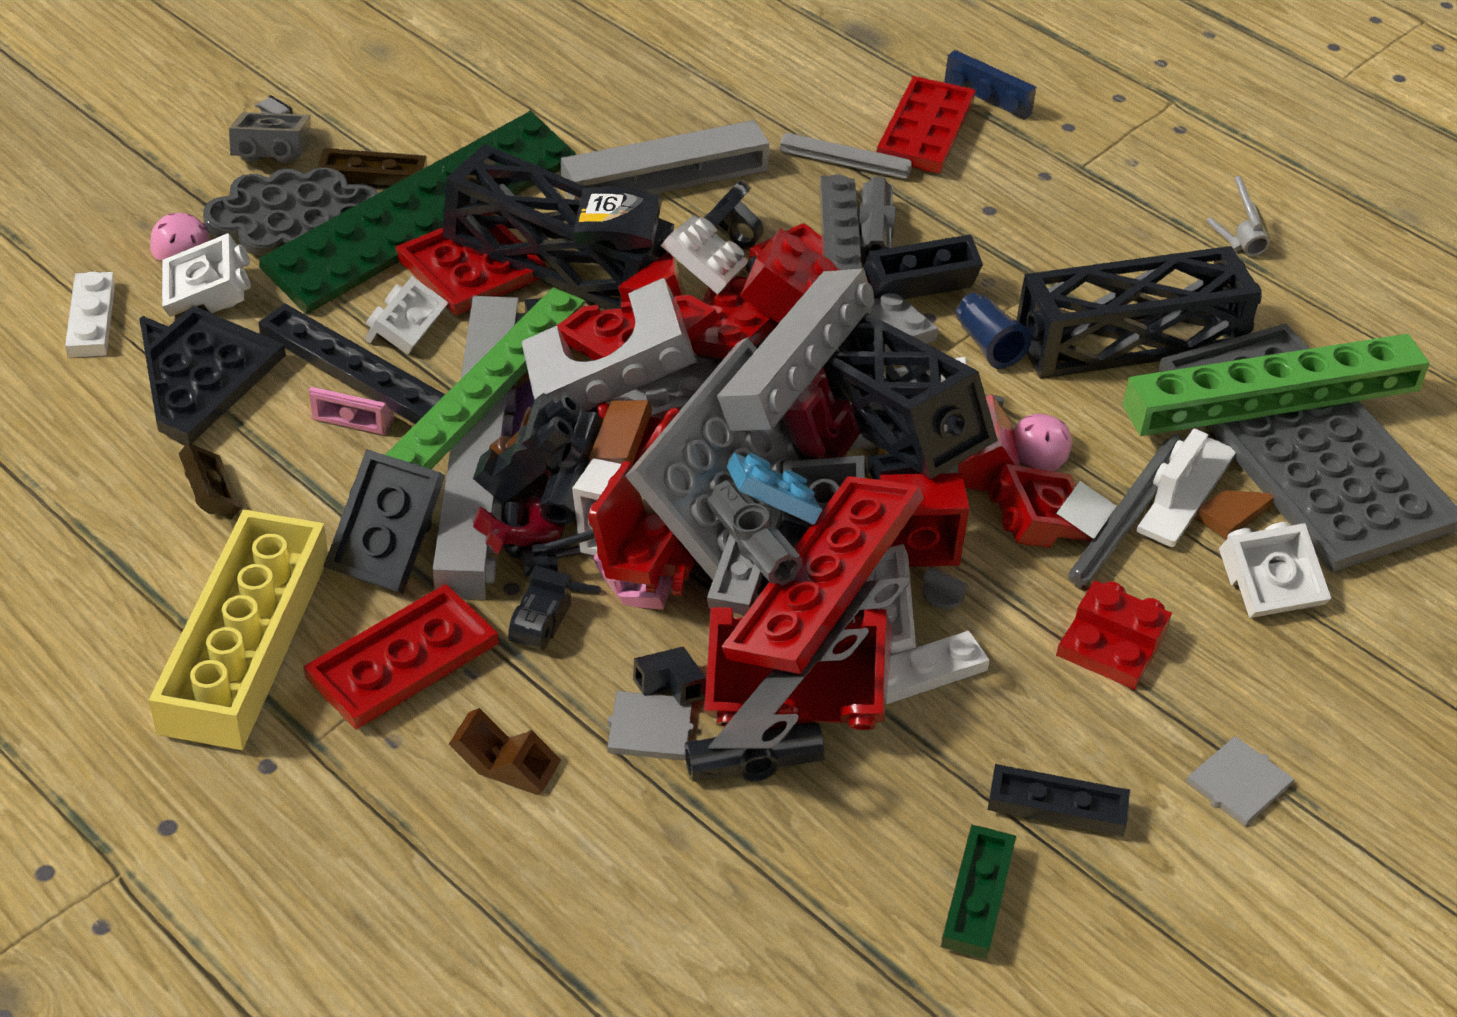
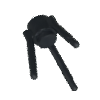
(546, 556)

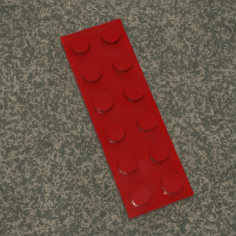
(837, 558)

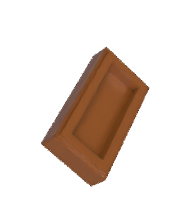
(622, 431)

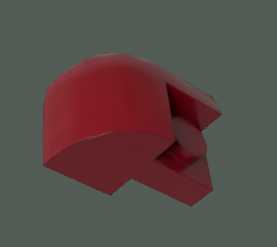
(819, 423)

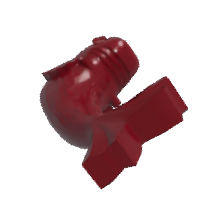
(535, 532)

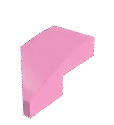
(635, 594)

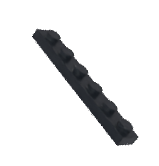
(350, 362)

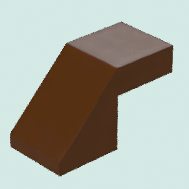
(515, 761)

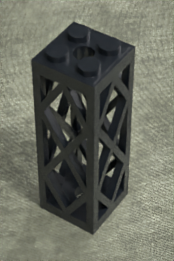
(480, 188)
(1222, 291)
(932, 403)

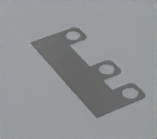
(758, 712)

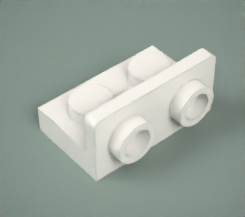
(407, 315)

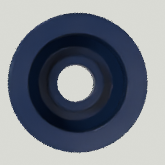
(994, 331)

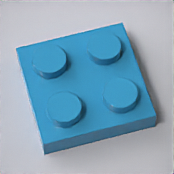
(779, 490)

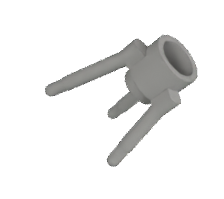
(1250, 233)

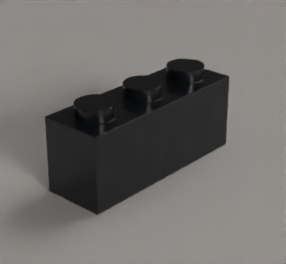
(924, 267)

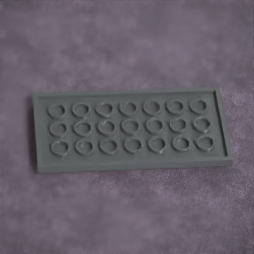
(1329, 466)

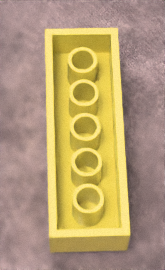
(239, 630)

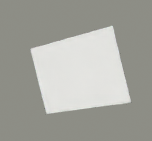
(1086, 509)

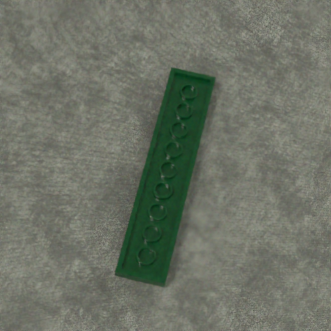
(365, 237)

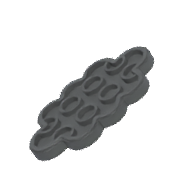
(281, 207)

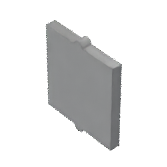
(649, 726)
(1240, 781)

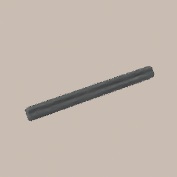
(1121, 519)

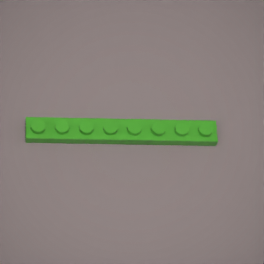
(481, 386)

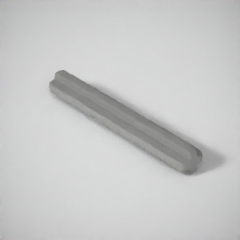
(846, 156)

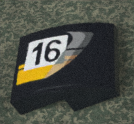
(617, 214)

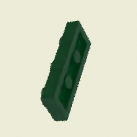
(978, 892)

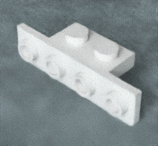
(1184, 486)

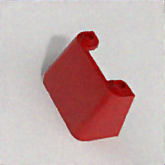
(832, 690)

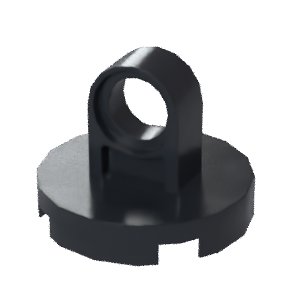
(731, 212)

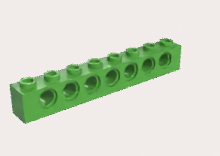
(1274, 384)

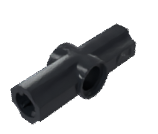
(558, 501)
(799, 746)

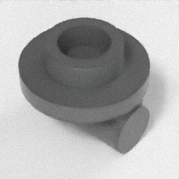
(943, 590)

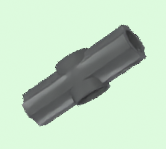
(876, 216)
(755, 533)

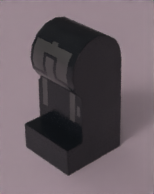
(541, 608)

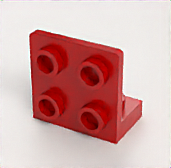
(628, 540)

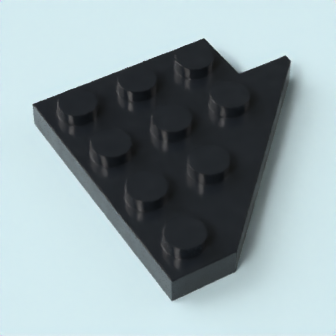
(202, 369)

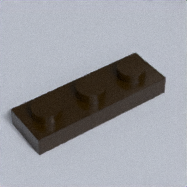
(372, 167)

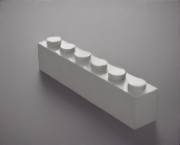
(673, 160)
(796, 350)

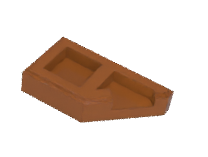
(1233, 510)

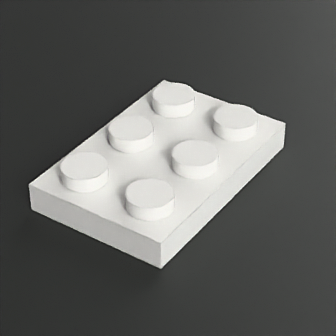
(705, 253)

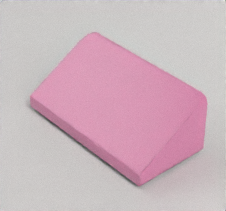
(350, 411)

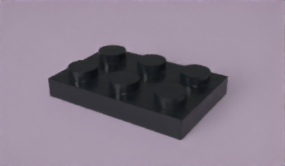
(384, 521)

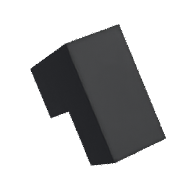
(670, 671)

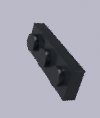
(1059, 800)

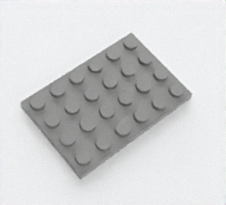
(693, 457)

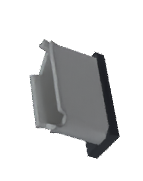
(273, 105)

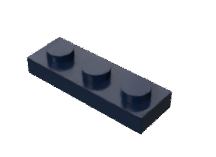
(991, 84)

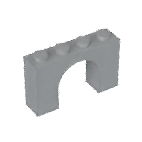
(652, 351)

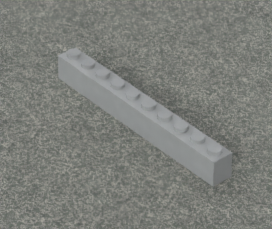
(461, 552)

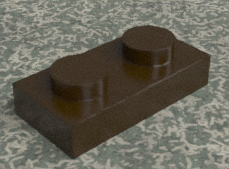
(209, 481)

